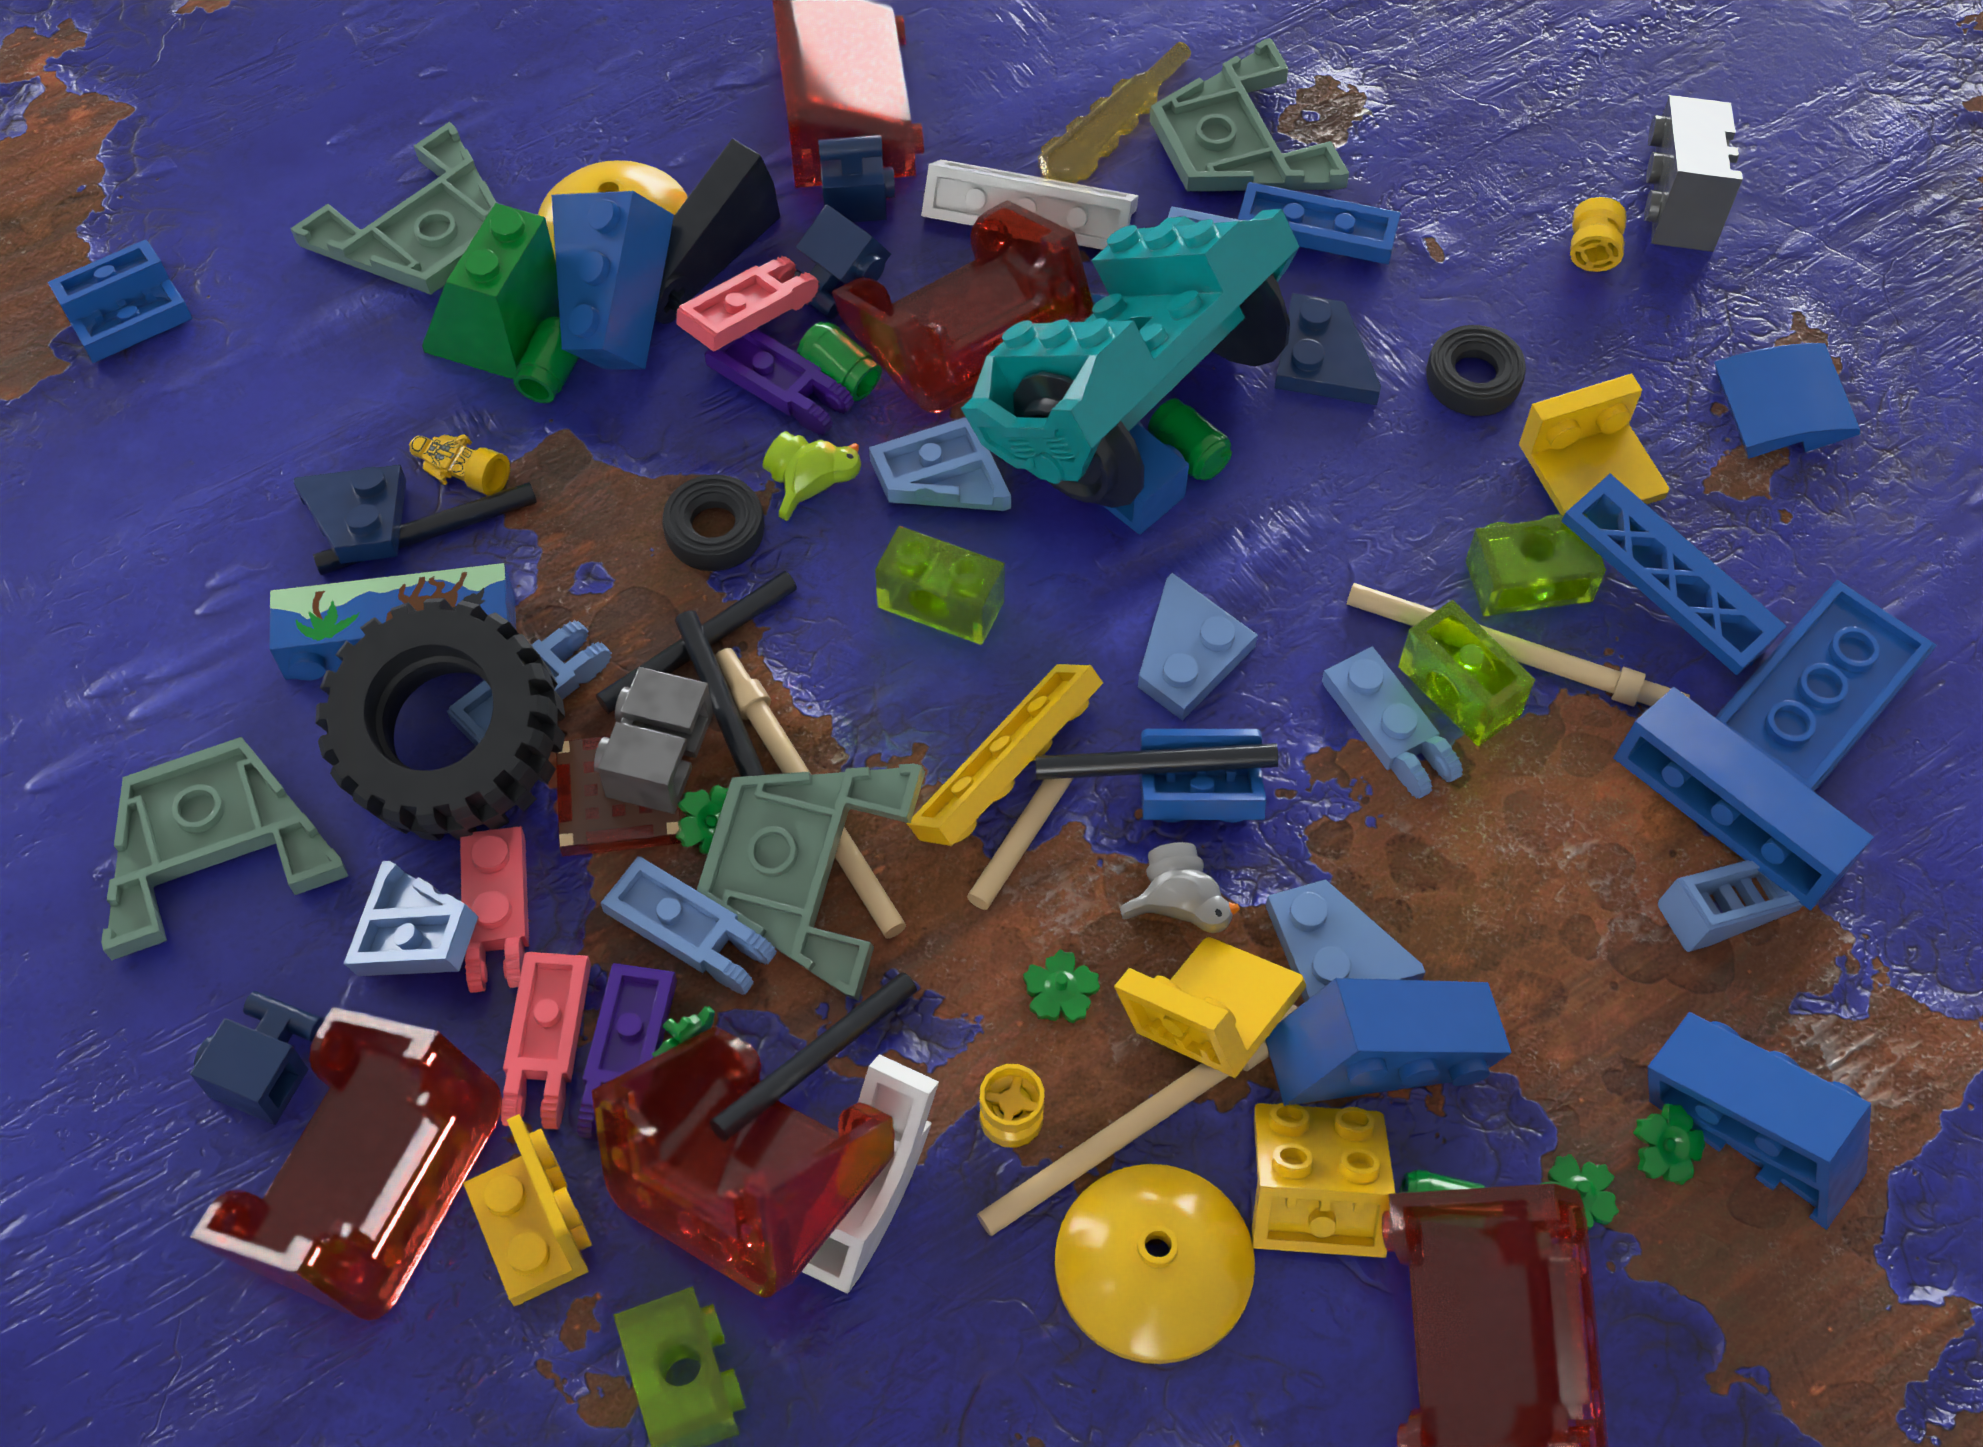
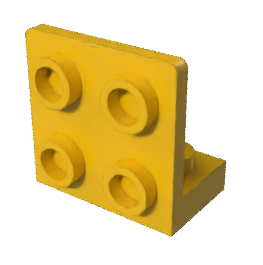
(1586, 437)
(1214, 1005)
(1321, 1180)
(529, 1218)

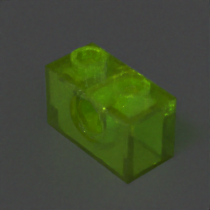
(1510, 582)
(940, 585)
(1465, 672)
(655, 1339)

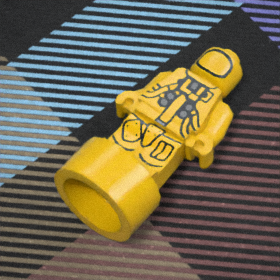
(448, 457)

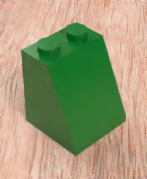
(496, 294)

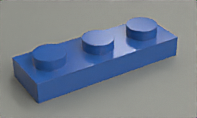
(1328, 222)

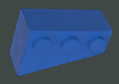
(609, 274)
(1386, 1038)
(1768, 1110)

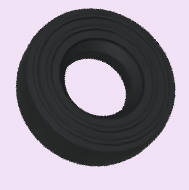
(1479, 343)
(721, 551)

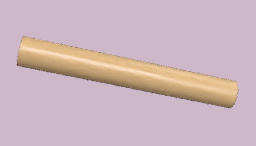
(1017, 842)

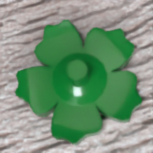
(702, 818)
(1060, 988)
(686, 1029)
(1670, 1143)
(1590, 1183)

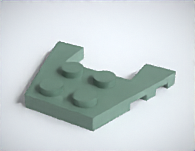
(1222, 140)
(422, 235)
(198, 816)
(778, 853)

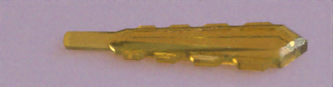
(1097, 134)

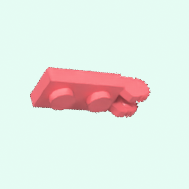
(746, 302)
(497, 893)
(545, 1032)

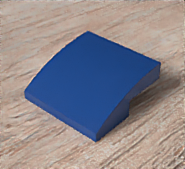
(120, 300)
(1786, 398)

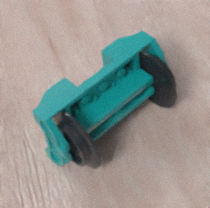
(1072, 391)

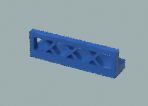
(1674, 574)

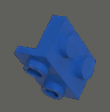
(1202, 794)

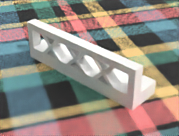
(966, 191)

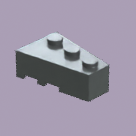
(1691, 173)

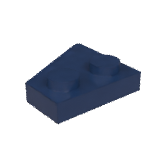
(1326, 353)
(357, 510)

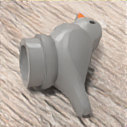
(1181, 890)

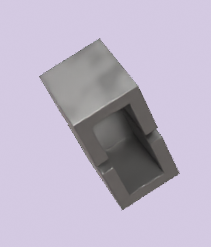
(654, 728)

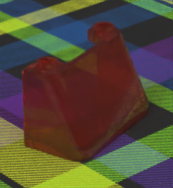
(844, 81)
(943, 332)
(367, 1170)
(741, 1204)
(1500, 1317)

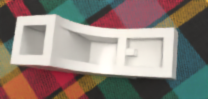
(908, 1099)

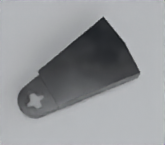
(716, 225)

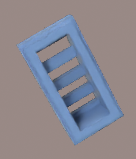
(1699, 921)

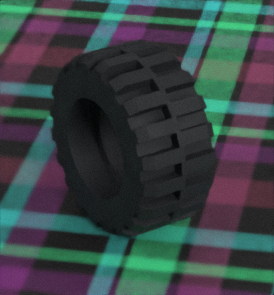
(388, 668)

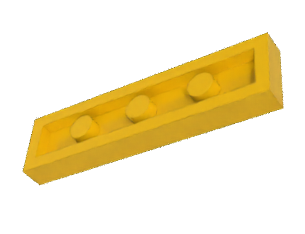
(996, 763)

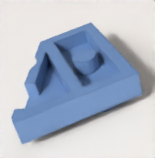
(940, 469)
(1190, 648)
(409, 928)
(1334, 939)

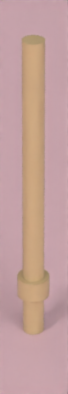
(1626, 686)
(754, 705)
(1106, 1143)

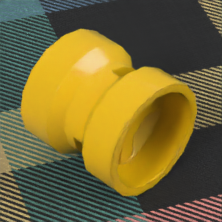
(1598, 234)
(1011, 1090)

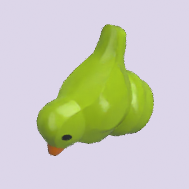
(808, 467)

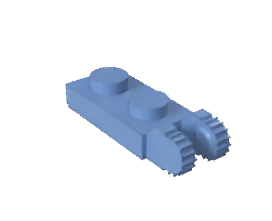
(475, 709)
(1390, 721)
(684, 923)

